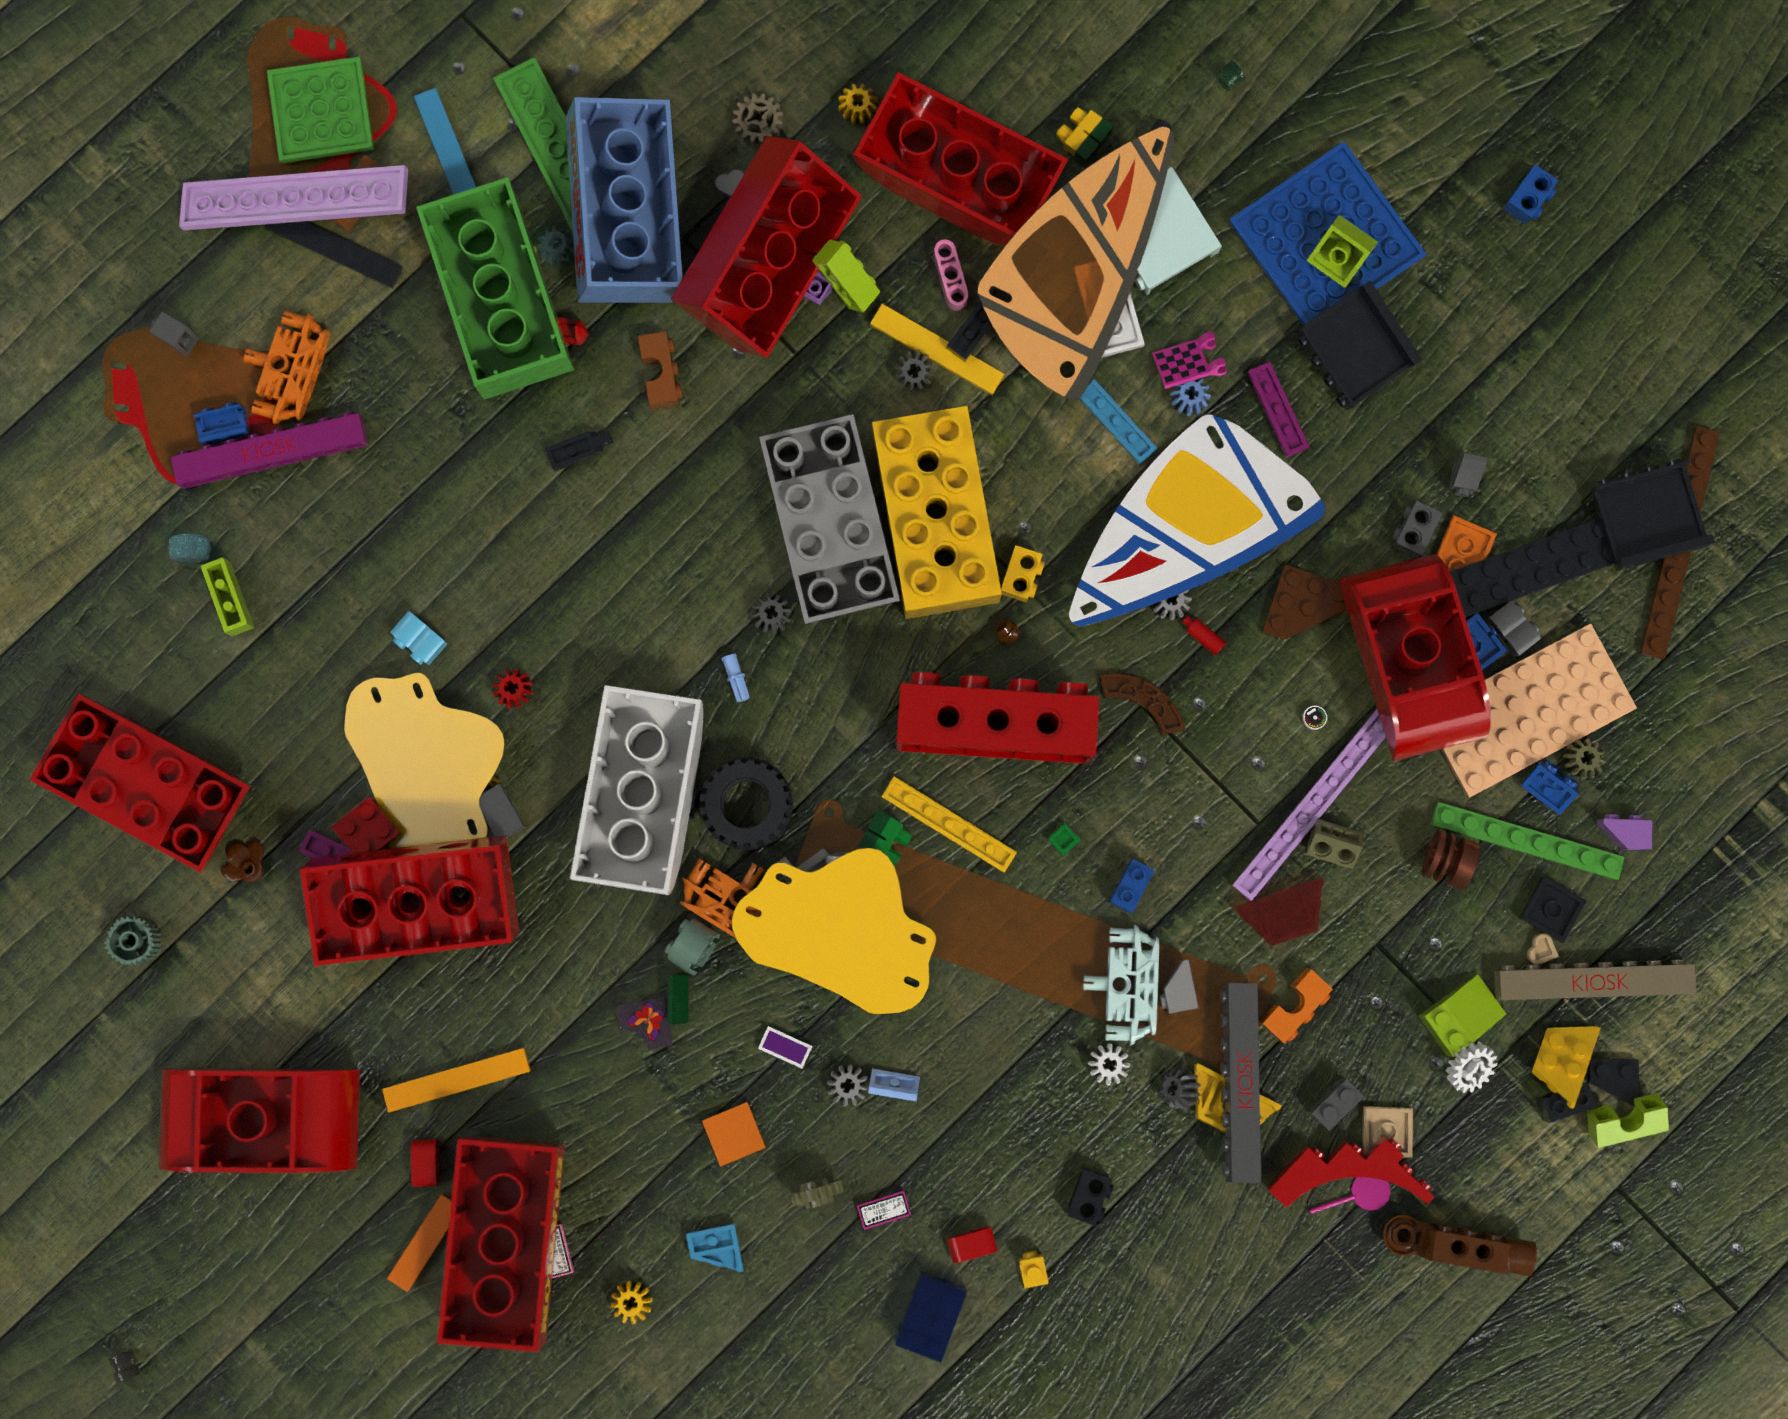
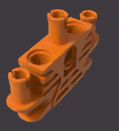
(293, 381)
(722, 886)

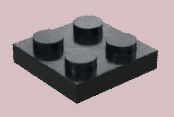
(1552, 909)

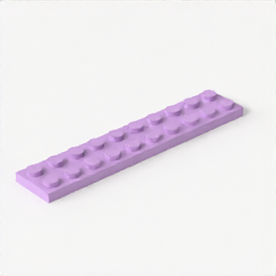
(294, 197)

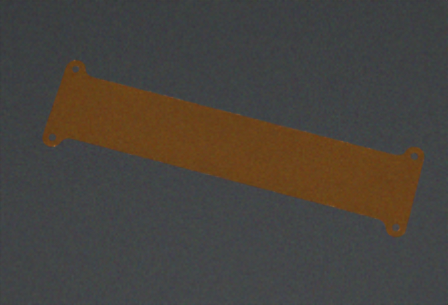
(1037, 941)

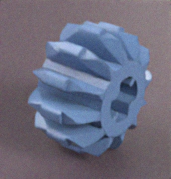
(1183, 400)

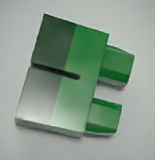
(890, 830)

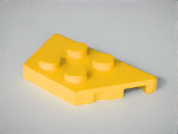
(1565, 1059)
(1209, 1104)

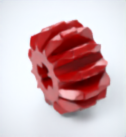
(505, 683)

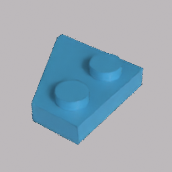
(716, 1246)

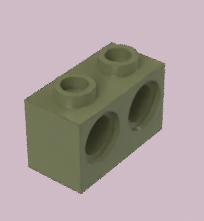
(1335, 843)

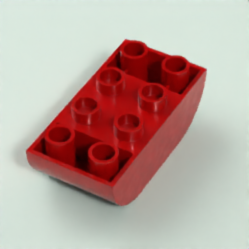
(1418, 656)
(140, 782)
(259, 1120)

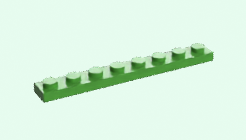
(1527, 841)

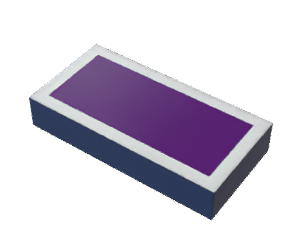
(785, 1047)

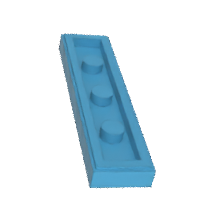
(1117, 422)

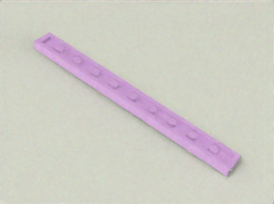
(1311, 808)

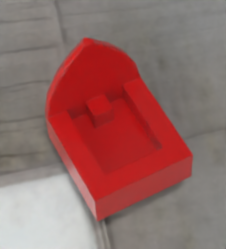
(573, 331)

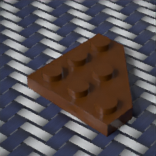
(1301, 603)

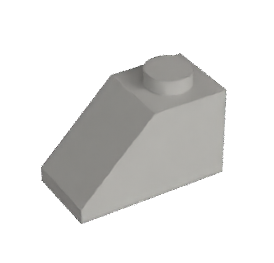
(1179, 990)

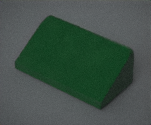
(678, 999)

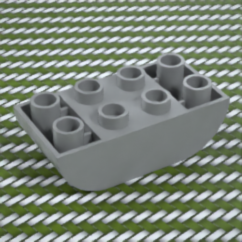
(829, 519)

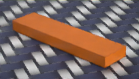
(422, 1245)

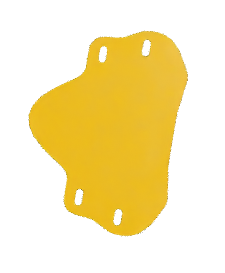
(422, 759)
(840, 931)

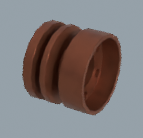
(1456, 861)

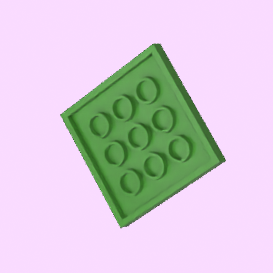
(320, 110)

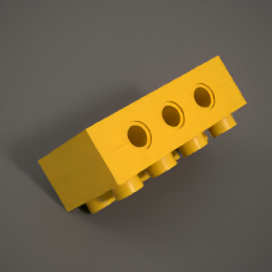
(915, 536)

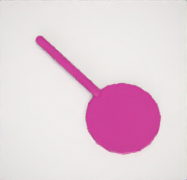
(1366, 1192)

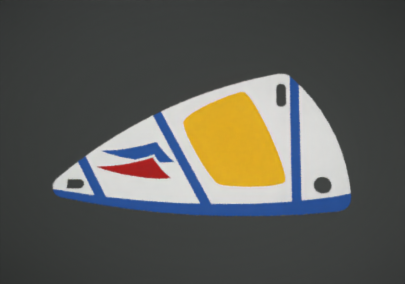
(1193, 521)

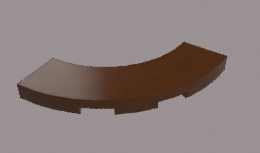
(1146, 695)

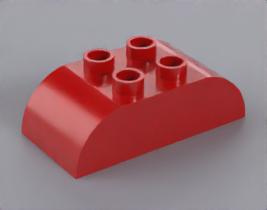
(956, 162)

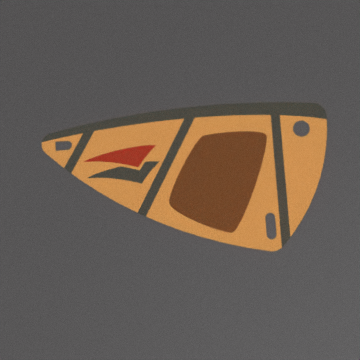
(1078, 264)

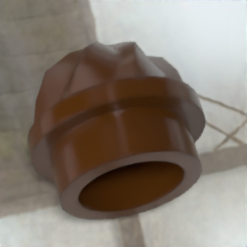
(1007, 632)

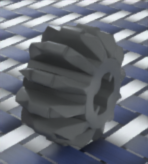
(907, 366)
(768, 605)
(1180, 1088)

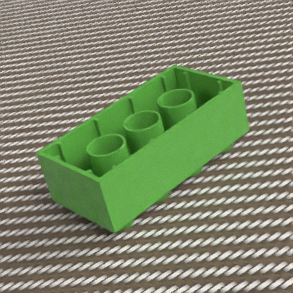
(495, 288)

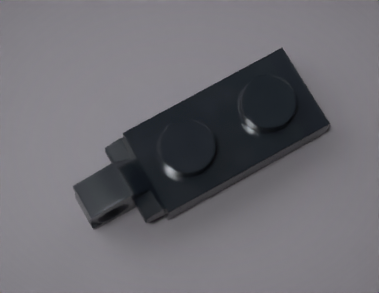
(577, 449)

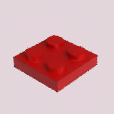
(365, 828)

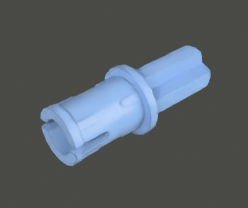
(736, 678)

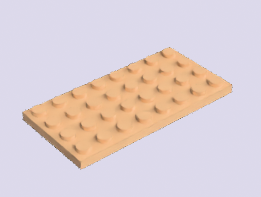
(1541, 709)

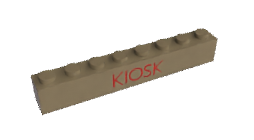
(1595, 981)

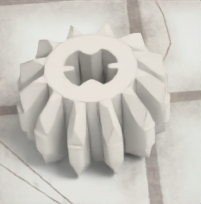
(1105, 1071)

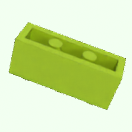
(846, 275)
(227, 596)

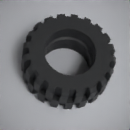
(740, 771)

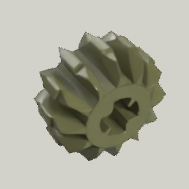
(1588, 767)

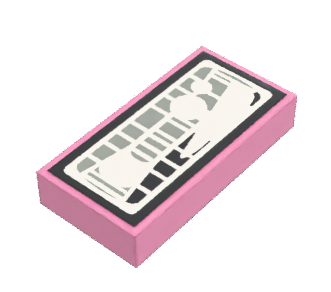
(562, 1258)

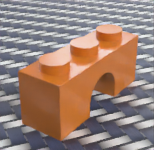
(1311, 992)

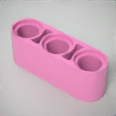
(947, 264)

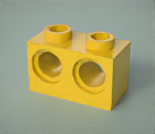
(1017, 572)

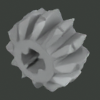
(1177, 608)
(853, 1091)

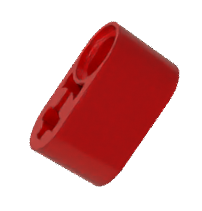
(425, 1162)
(972, 1244)

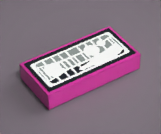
(883, 1210)

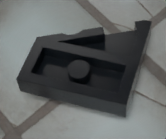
(1616, 1077)

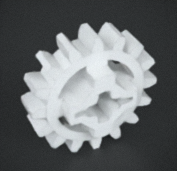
(1471, 1067)

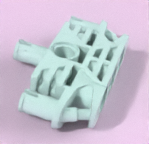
(1144, 986)

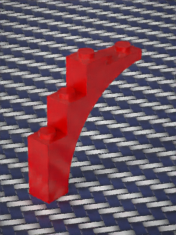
(1380, 1162)

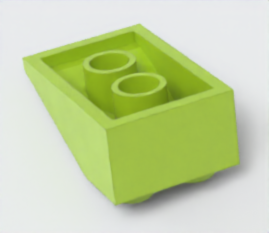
(1462, 1016)

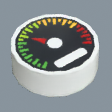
(1314, 717)

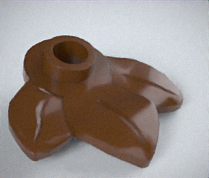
(241, 860)

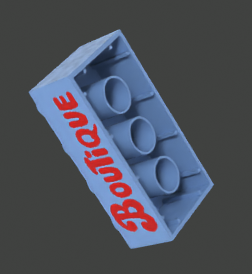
(623, 200)

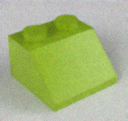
(1342, 251)

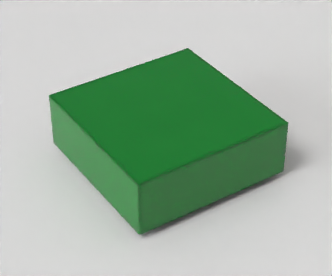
(1063, 839)

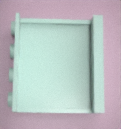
(1177, 237)

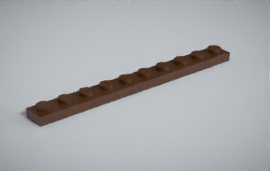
(1674, 568)

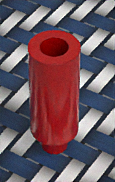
(1204, 635)

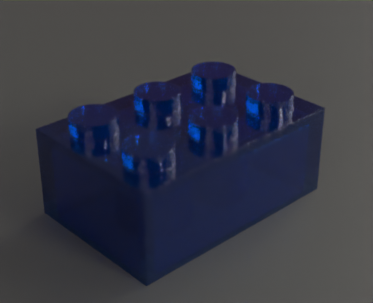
(930, 1316)

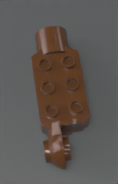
(1435, 1240)

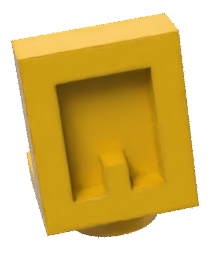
(1033, 1269)

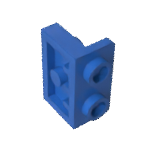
(1551, 786)

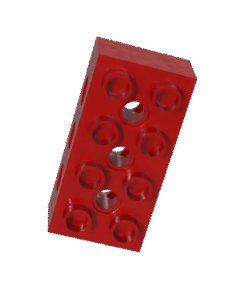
(1020, 707)
(394, 926)

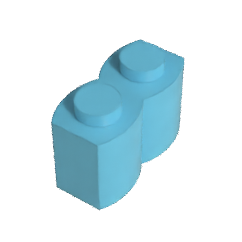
(419, 638)

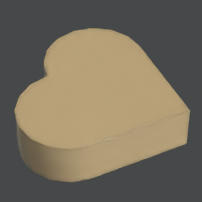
(1542, 949)

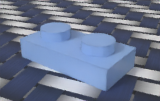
(894, 1085)

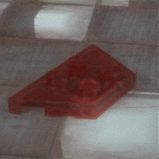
(1284, 913)

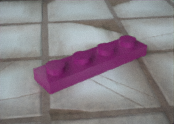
(1278, 409)

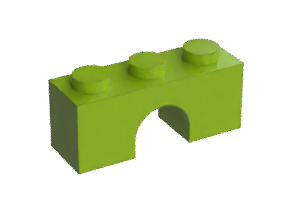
(1646, 1119)

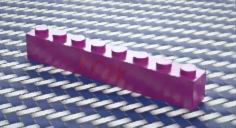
(270, 450)

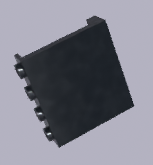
(1357, 345)
(1650, 515)

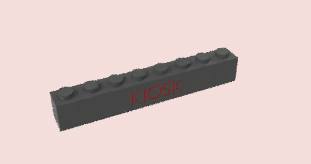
(1240, 1083)

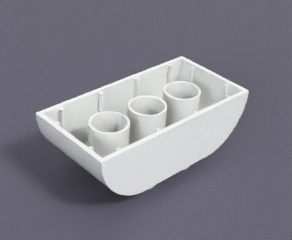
(639, 790)

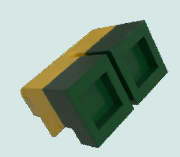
(1087, 138)

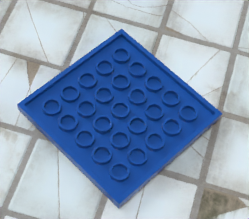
(1295, 216)

